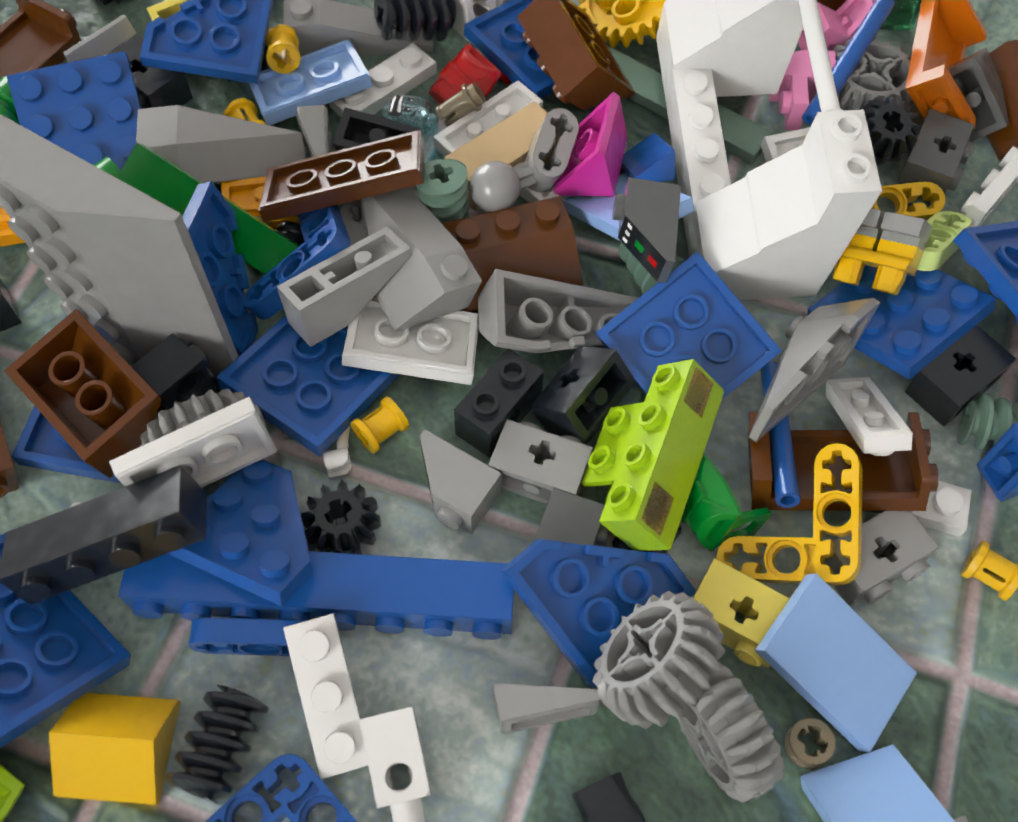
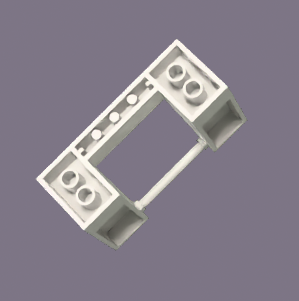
(794, 214)

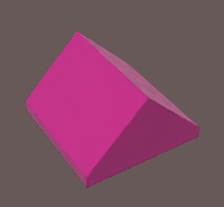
(596, 153)

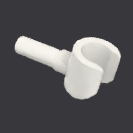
(338, 460)

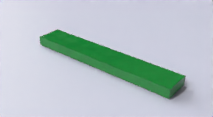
(172, 186)

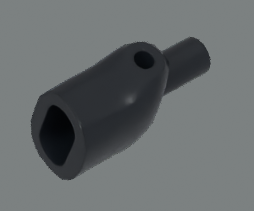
(608, 801)

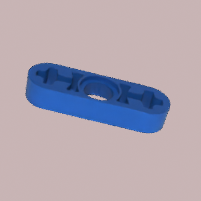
(240, 636)

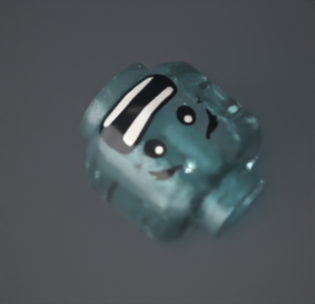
(414, 112)

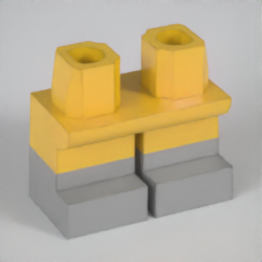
(888, 243)

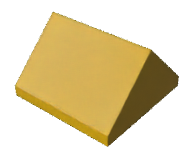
(113, 748)

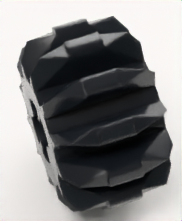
(890, 129)
(358, 514)

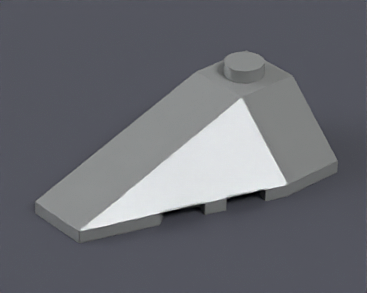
(330, 22)
(215, 144)
(436, 275)
(544, 313)
(813, 354)

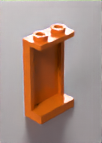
(941, 40)

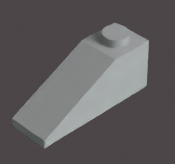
(341, 286)

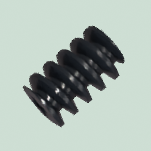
(416, 17)
(216, 743)

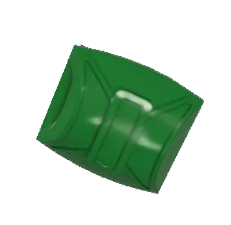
(714, 510)

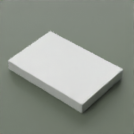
(431, 350)
(204, 448)

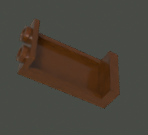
(36, 37)
(888, 482)

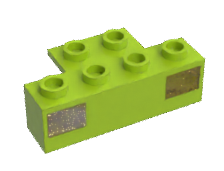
(653, 455)

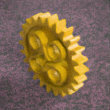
(624, 19)

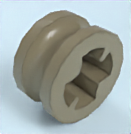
(823, 737)

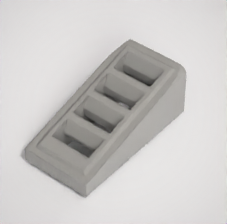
(316, 129)
(534, 706)

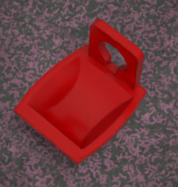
(466, 67)

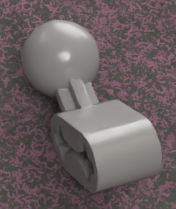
(499, 185)

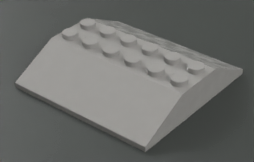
(109, 250)

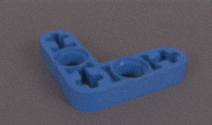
(323, 237)
(294, 805)

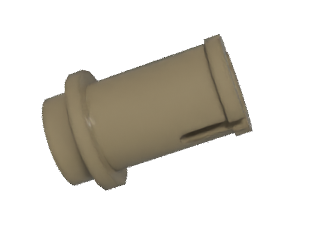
(461, 104)

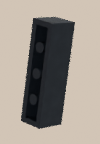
(104, 535)

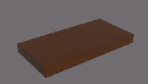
(343, 176)

